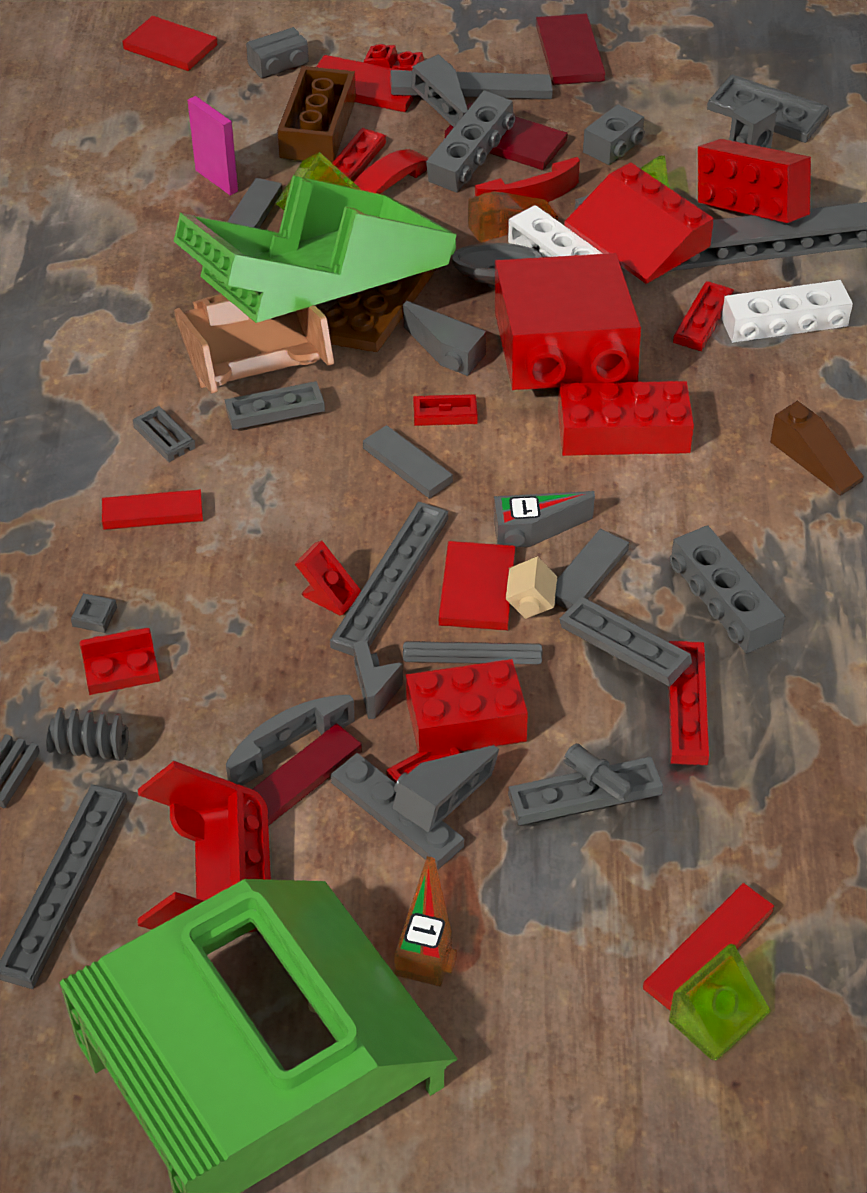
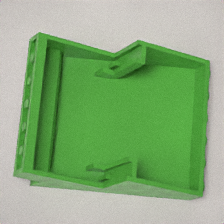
(327, 248)

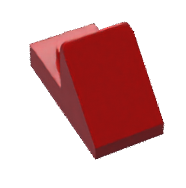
(328, 580)

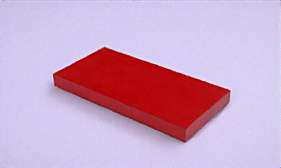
(371, 83)

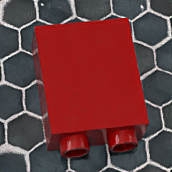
(566, 321)

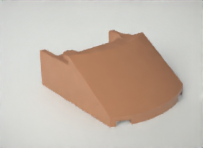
(232, 346)

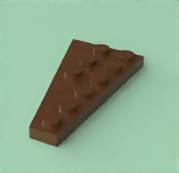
(371, 315)

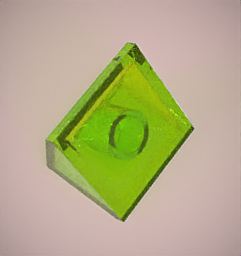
(718, 1004)

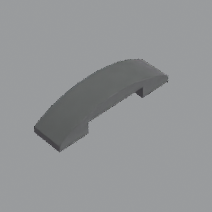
(285, 729)

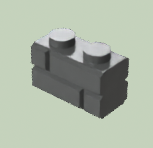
(277, 52)

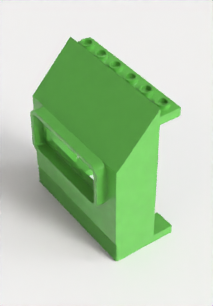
(201, 1068)

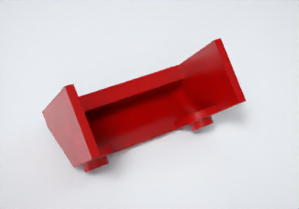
(227, 831)

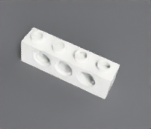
(546, 235)
(786, 311)

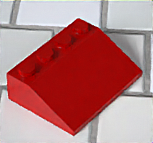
(641, 223)

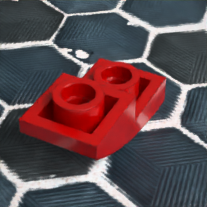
(388, 57)

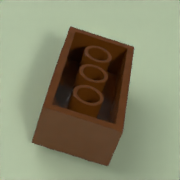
(316, 113)

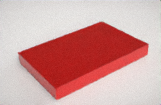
(170, 43)
(476, 585)

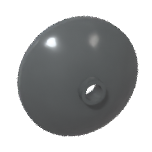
(478, 260)

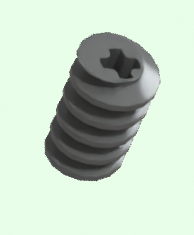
(87, 735)

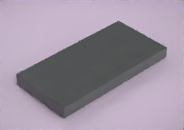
(794, 117)

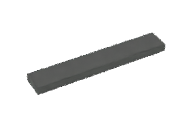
(474, 83)
(390, 578)
(61, 886)

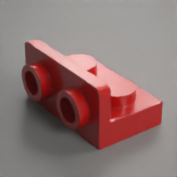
(119, 660)

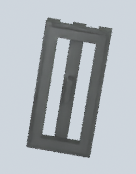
(158, 435)
(9, 753)

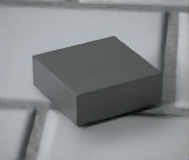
(94, 613)

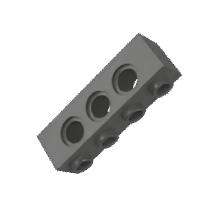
(470, 141)
(727, 589)

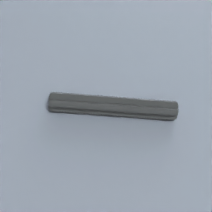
(471, 652)

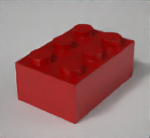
(466, 707)

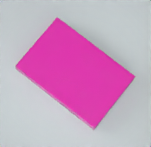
(213, 145)

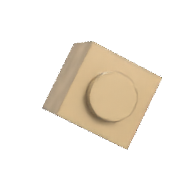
(531, 587)

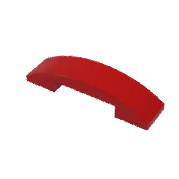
(391, 169)
(544, 186)

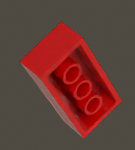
(754, 180)
(625, 418)

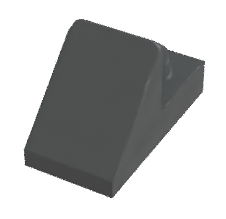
(376, 682)

